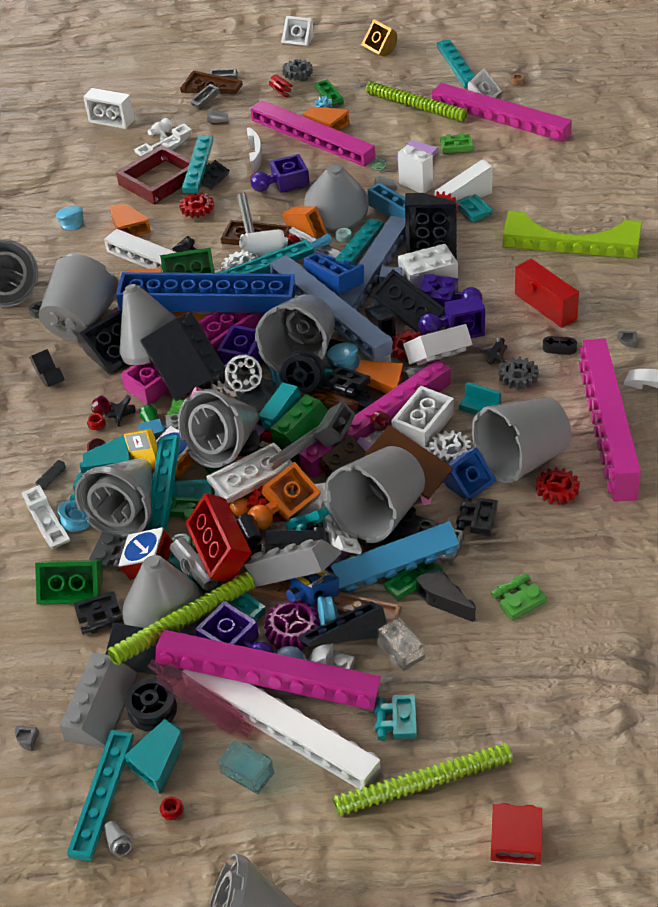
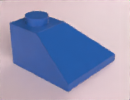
(469, 474)

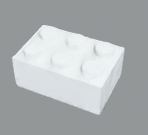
(109, 108)
(433, 260)
(438, 345)
(424, 415)

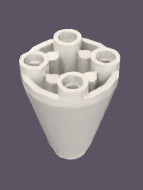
(263, 242)
(243, 380)

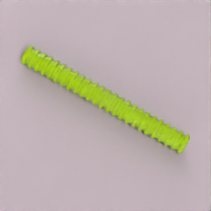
(416, 101)
(181, 618)
(423, 779)

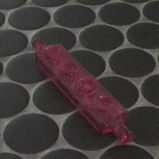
(199, 698)

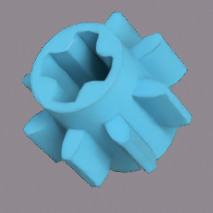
(323, 102)

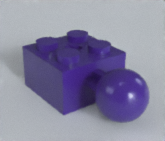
(286, 173)
(445, 289)
(457, 312)
(237, 342)
(232, 627)

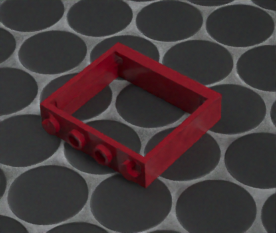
(128, 174)

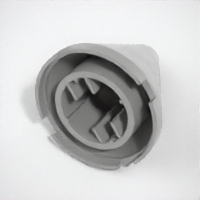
(338, 199)
(17, 273)
(139, 318)
(215, 426)
(117, 496)
(159, 592)
(246, 886)

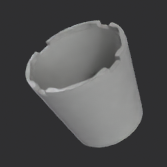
(77, 295)
(293, 326)
(520, 436)
(374, 493)

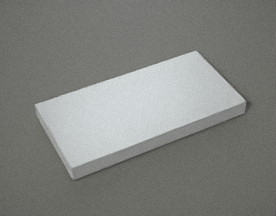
(246, 474)

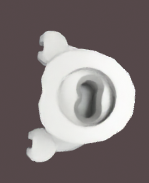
(160, 128)

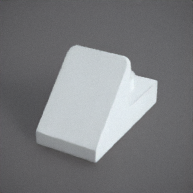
(326, 655)

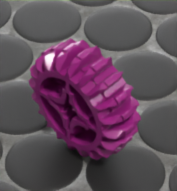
(291, 621)

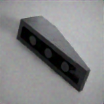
(353, 626)

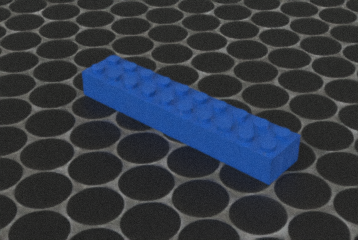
(212, 290)

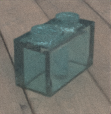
(246, 766)

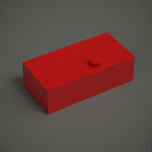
(546, 292)
(218, 538)

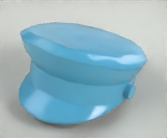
(70, 217)
(344, 355)
(71, 517)
(326, 609)

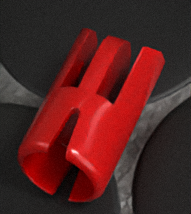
(280, 85)

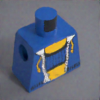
(312, 586)

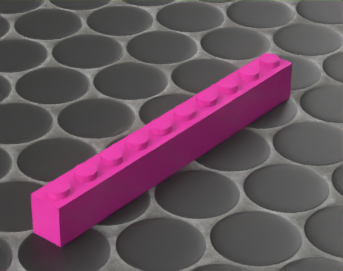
(504, 112)
(313, 133)
(434, 377)
(268, 669)

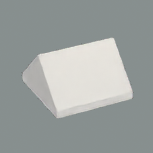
(297, 31)
(484, 84)

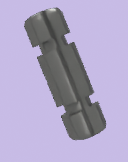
(50, 474)

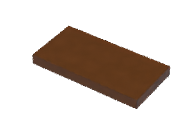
(236, 229)
(434, 468)

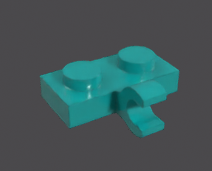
(300, 522)

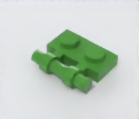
(456, 143)
(522, 601)

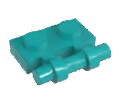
(403, 720)

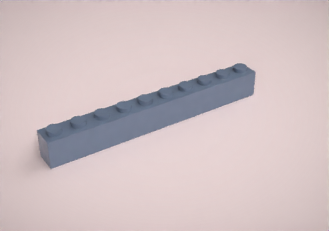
(378, 255)
(347, 319)

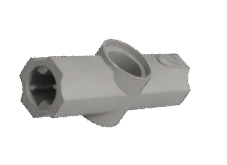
(192, 564)

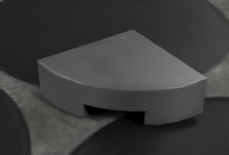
(628, 338)
(26, 736)

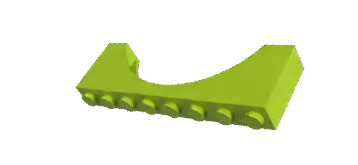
(619, 241)

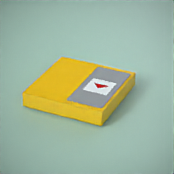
(142, 445)

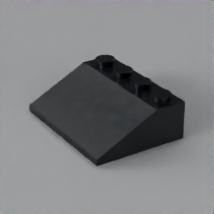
(430, 222)
(102, 342)
(184, 356)

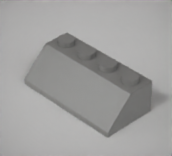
(291, 561)
(97, 701)

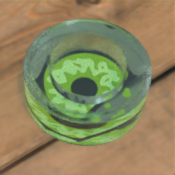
(378, 164)

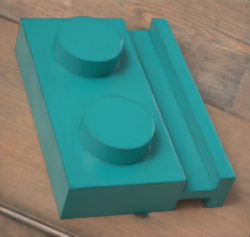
(474, 208)

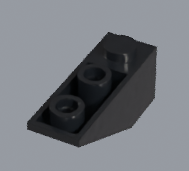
(444, 595)

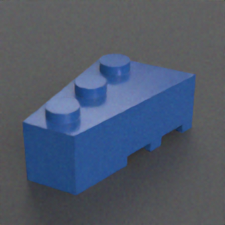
(334, 274)

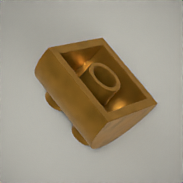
(380, 39)

